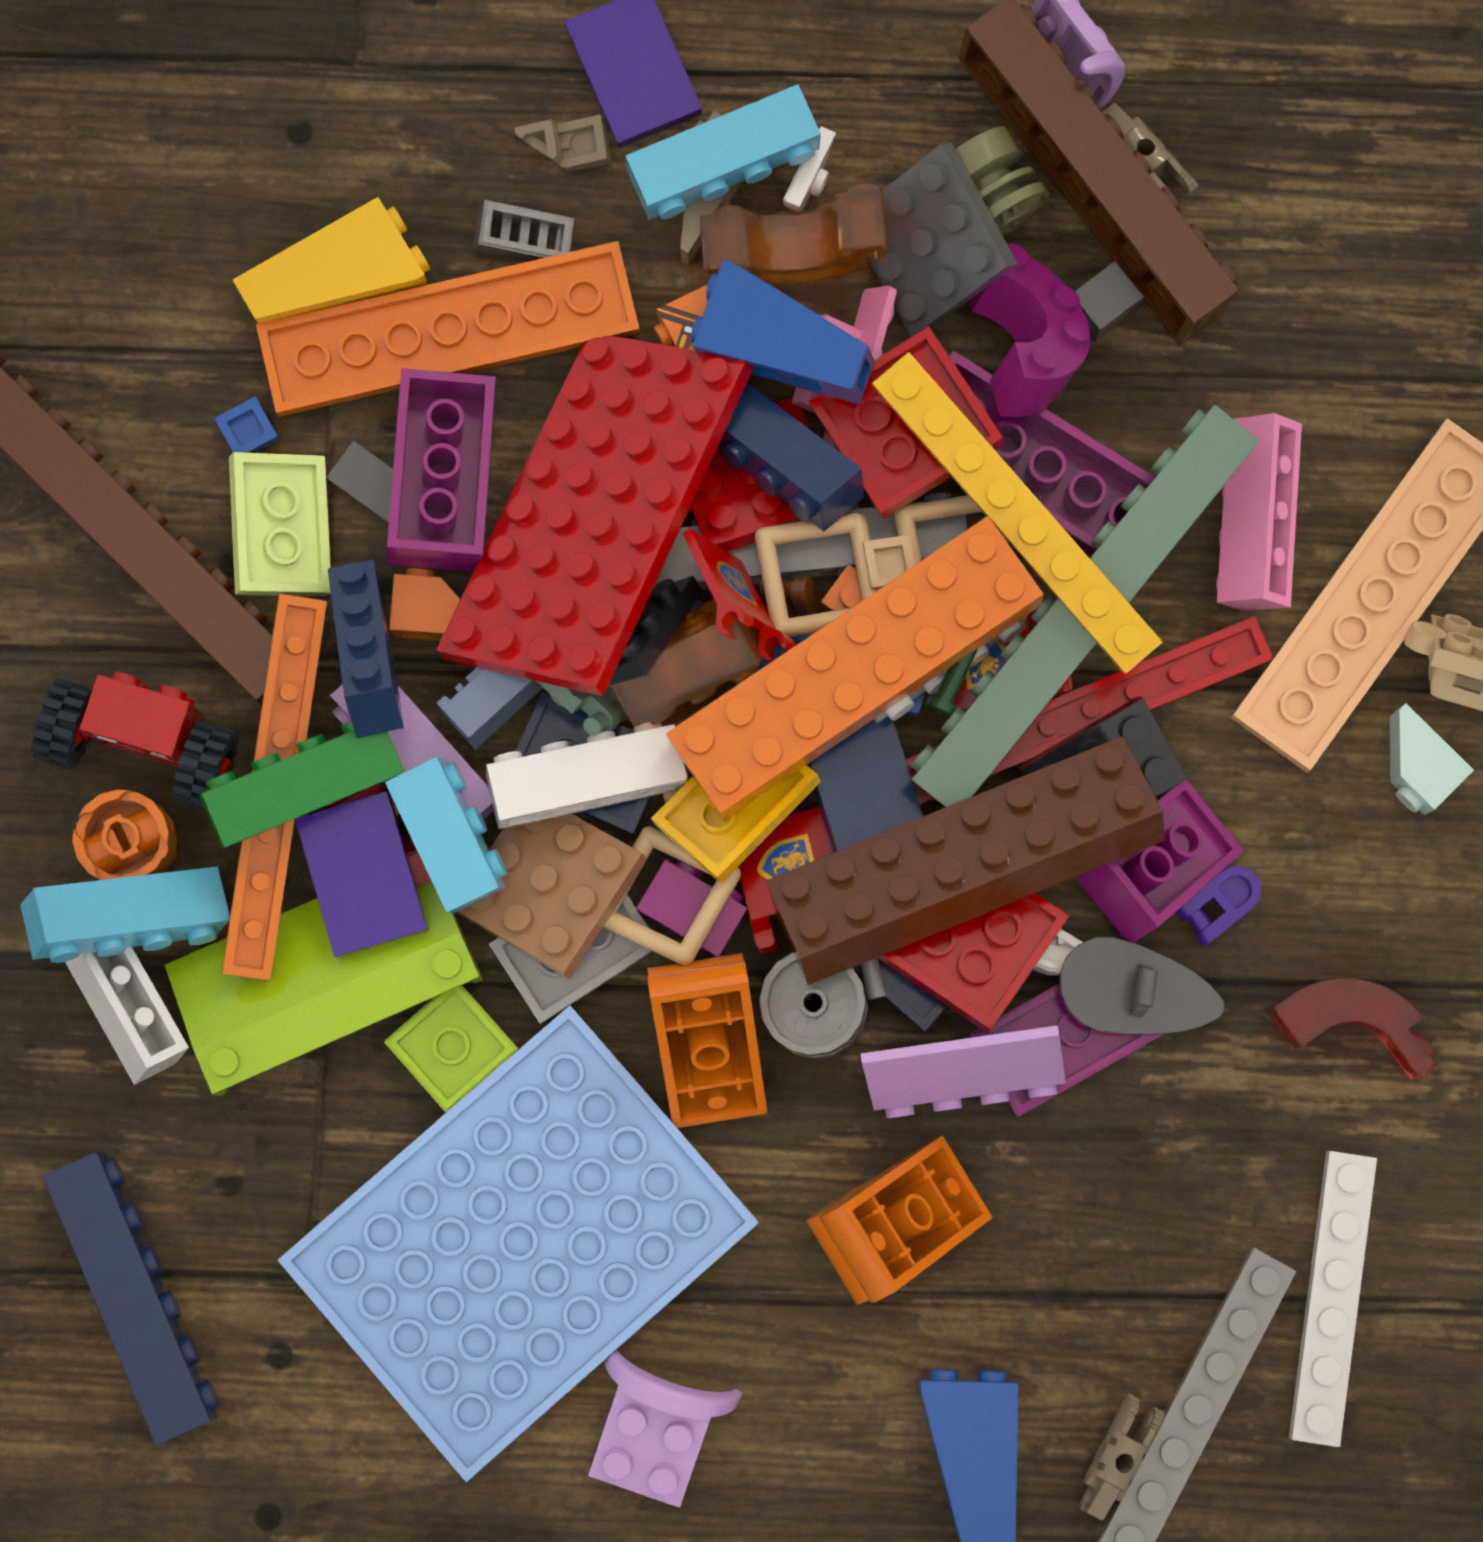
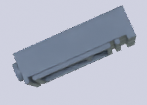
(486, 703)

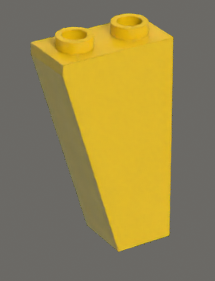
(335, 266)

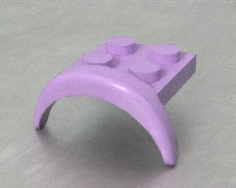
(1083, 45)
(654, 1431)

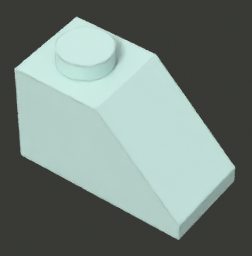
(1422, 762)

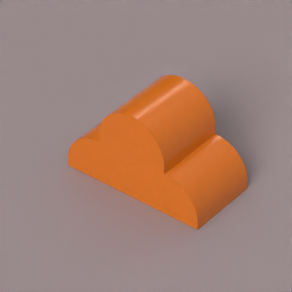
(707, 1040)
(899, 1222)

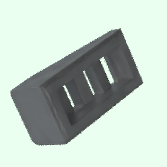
(524, 217)

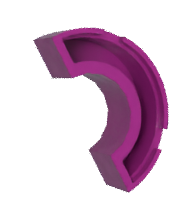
(1047, 330)

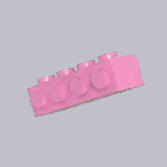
(1261, 518)

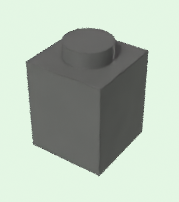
(1108, 300)

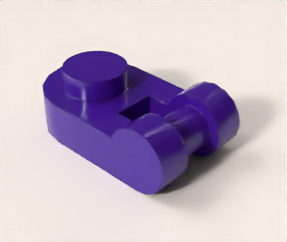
(1233, 892)

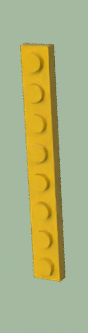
(1017, 513)

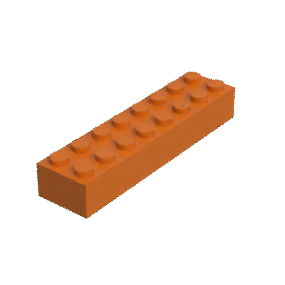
(855, 668)

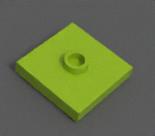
(451, 1046)

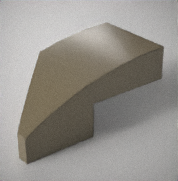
(570, 144)

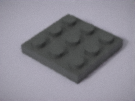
(938, 240)

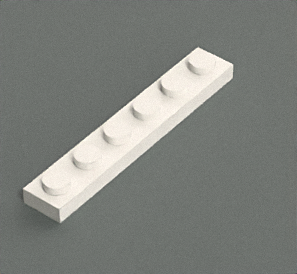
(1332, 1299)

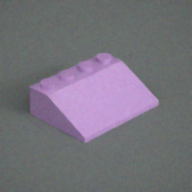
(963, 1069)

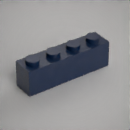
(790, 460)
(365, 648)

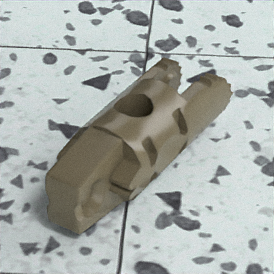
(1140, 138)
(1110, 1479)

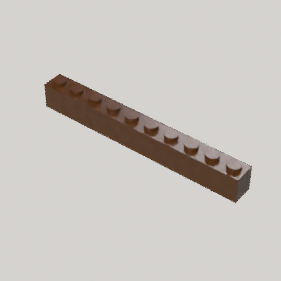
(133, 534)

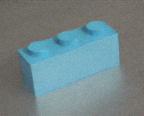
(447, 833)

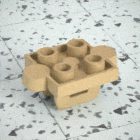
(1454, 658)

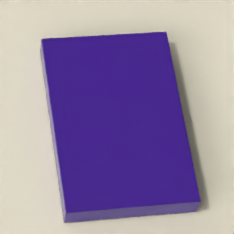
(633, 68)
(361, 874)

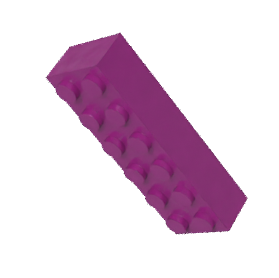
(1061, 465)

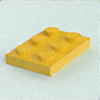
(723, 845)

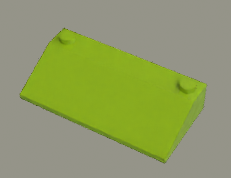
(312, 997)

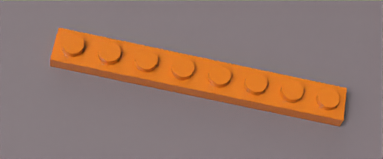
(281, 726)

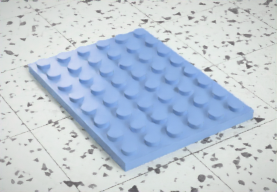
(518, 1242)

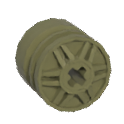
(1007, 194)

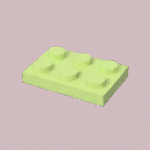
(279, 524)

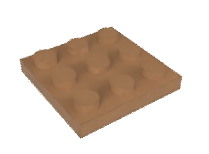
(558, 889)

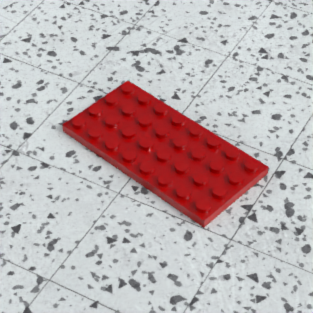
(595, 513)

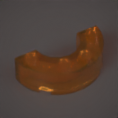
(800, 246)

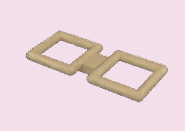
(875, 560)
(686, 951)

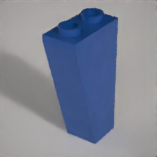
(779, 337)
(976, 1449)

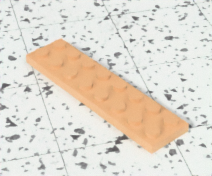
(1370, 601)

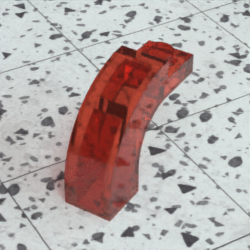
(1359, 1002)

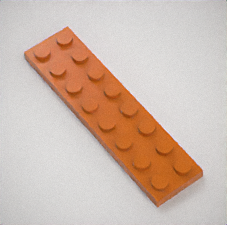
(447, 328)

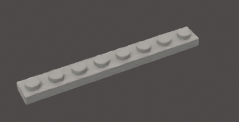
(1200, 1399)

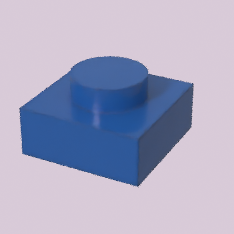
(247, 427)

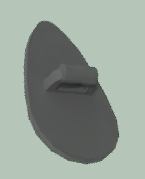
(1134, 990)

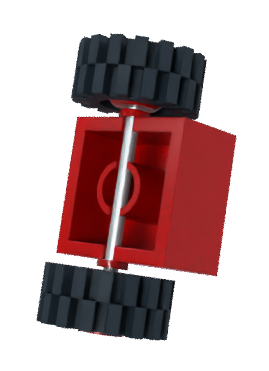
(138, 721)

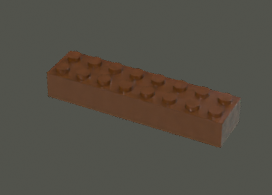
(1097, 170)
(966, 860)

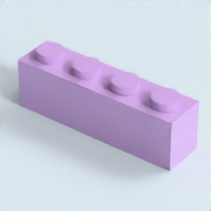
(421, 742)

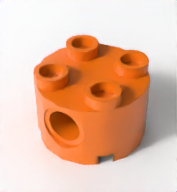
(124, 836)

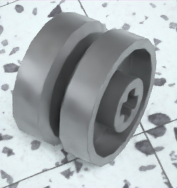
(819, 1032)

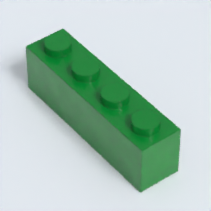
(298, 784)

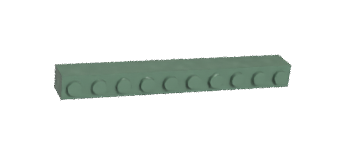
(1058, 642)

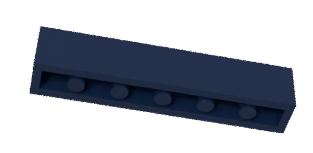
(131, 1296)

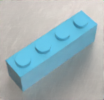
(723, 153)
(124, 914)

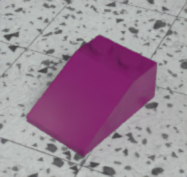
(1157, 881)

